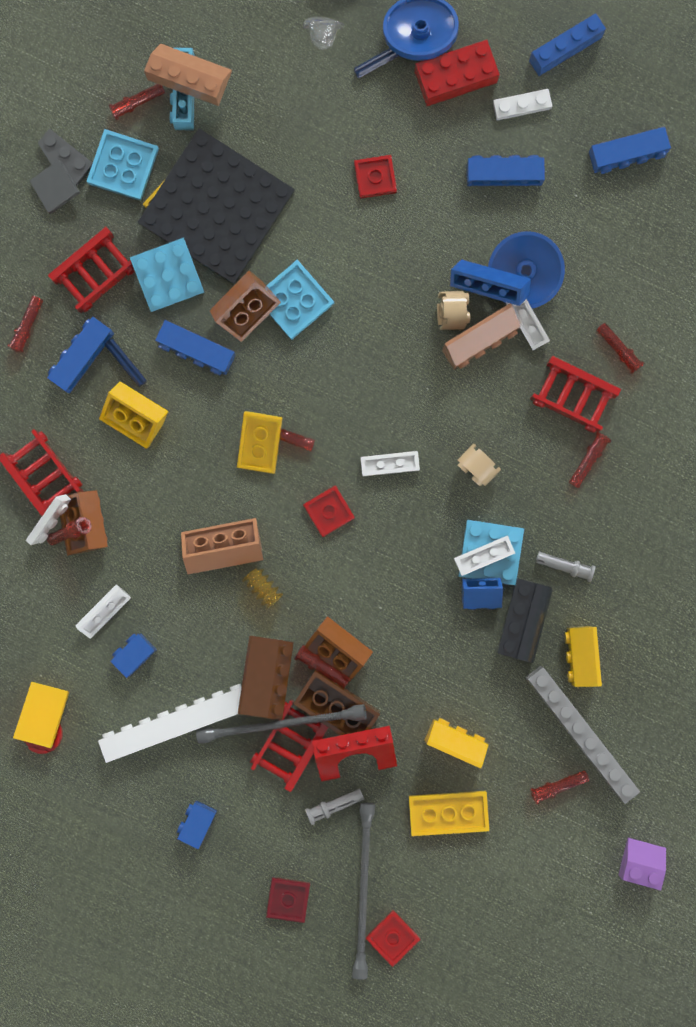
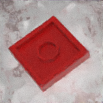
(375, 176)
(329, 511)
(392, 938)

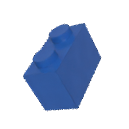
(482, 593)
(132, 655)
(196, 825)

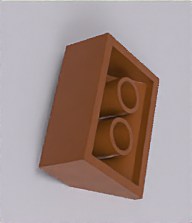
(244, 306)
(85, 505)
(338, 648)

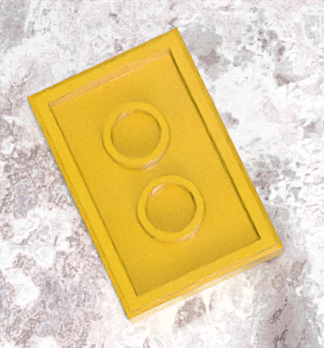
(259, 442)
(41, 715)

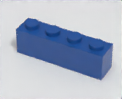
(567, 44)
(629, 150)
(505, 171)
(490, 282)
(195, 347)
(80, 354)

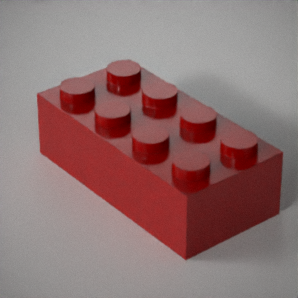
(457, 73)

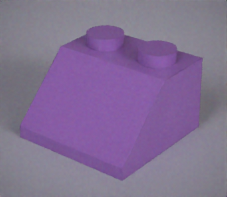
(643, 864)

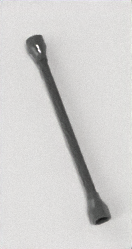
(355, 713)
(360, 967)

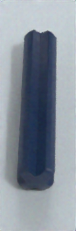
(374, 63)
(125, 362)

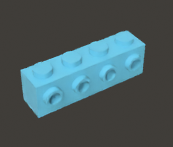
(183, 105)

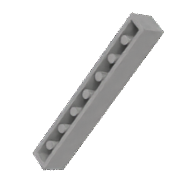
(582, 734)

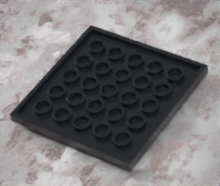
(217, 205)

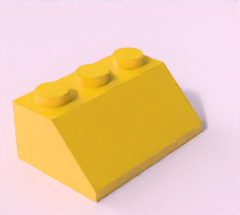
(133, 414)
(583, 656)
(457, 742)

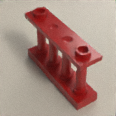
(76, 261)
(590, 383)
(21, 476)
(299, 761)

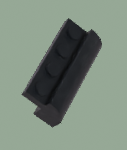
(525, 620)

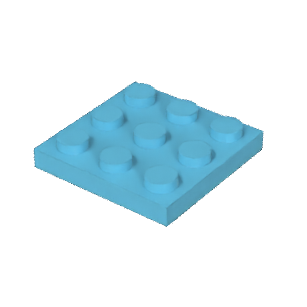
(122, 165)
(167, 274)
(300, 299)
(481, 533)

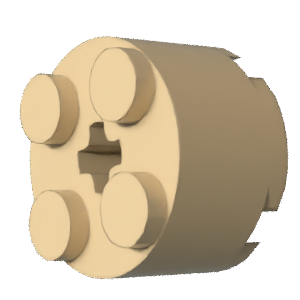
(453, 310)
(479, 465)

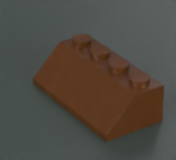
(265, 677)
(325, 696)

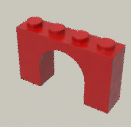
(374, 742)

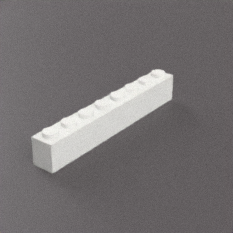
(170, 725)

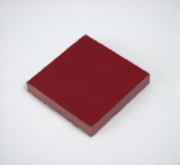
(288, 900)

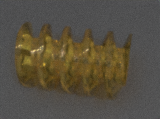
(263, 587)

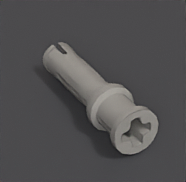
(574, 568)
(326, 809)

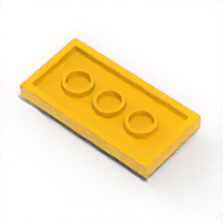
(448, 813)

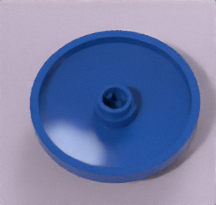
(420, 28)
(532, 257)

